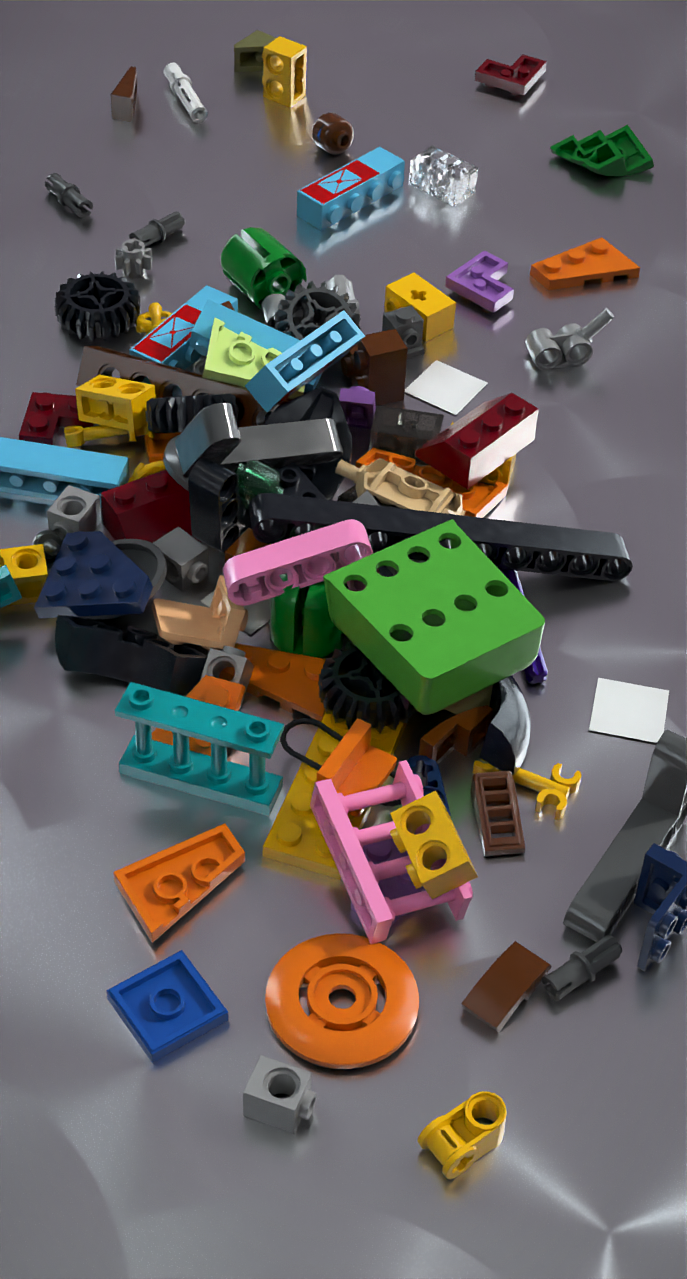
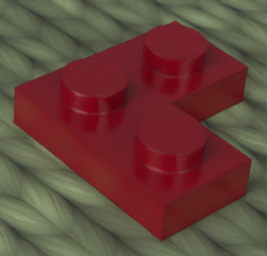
(514, 78)
(47, 414)

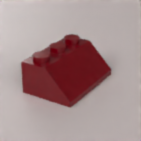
(482, 439)
(146, 508)

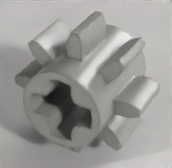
(133, 258)

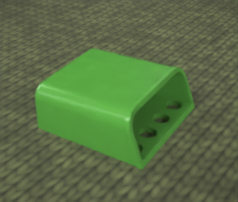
(437, 623)

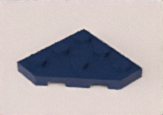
(92, 580)

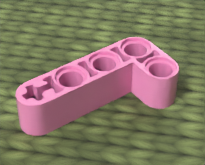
(303, 558)

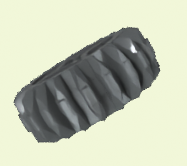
(317, 306)

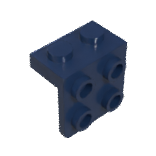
(663, 894)

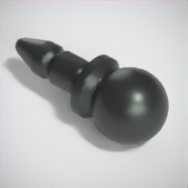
(51, 543)

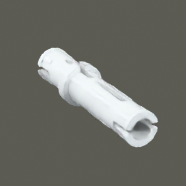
(194, 107)

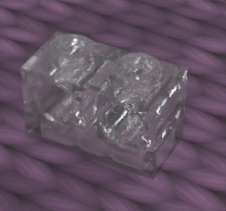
(443, 176)

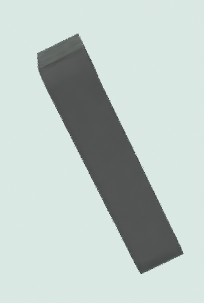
(217, 437)
(654, 820)

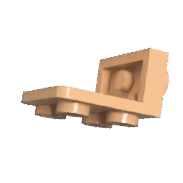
(201, 625)

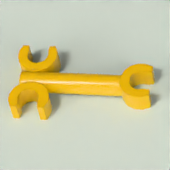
(77, 435)
(551, 791)

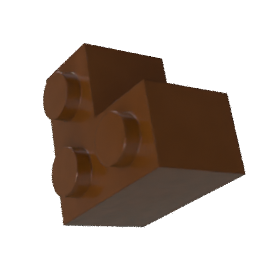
(378, 365)

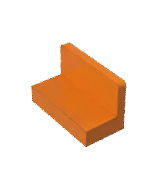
(357, 764)

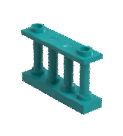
(195, 772)

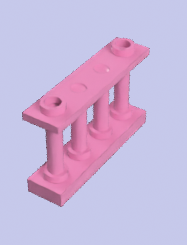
(363, 877)

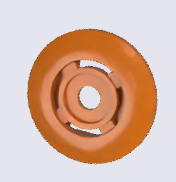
(336, 1035)

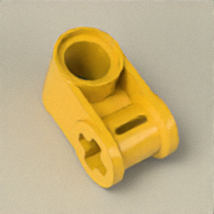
(460, 1139)

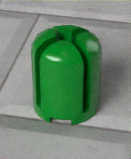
(260, 265)
(308, 609)

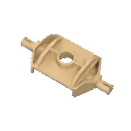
(401, 488)

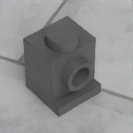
(409, 327)

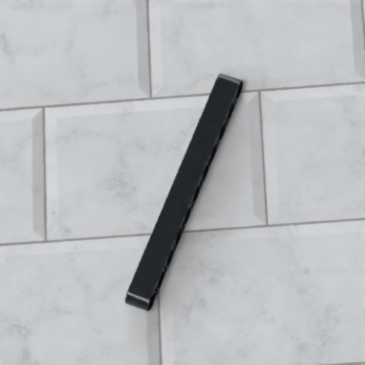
(504, 542)

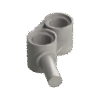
(568, 347)

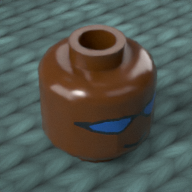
(333, 133)

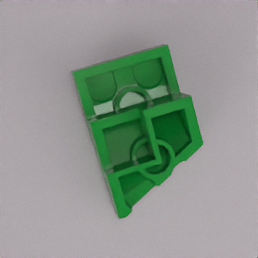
(608, 155)

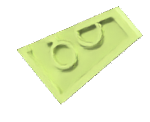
(235, 357)

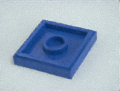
(167, 1006)

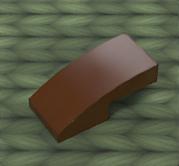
(459, 732)
(505, 985)

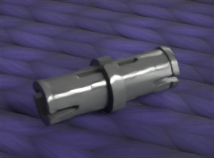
(68, 195)

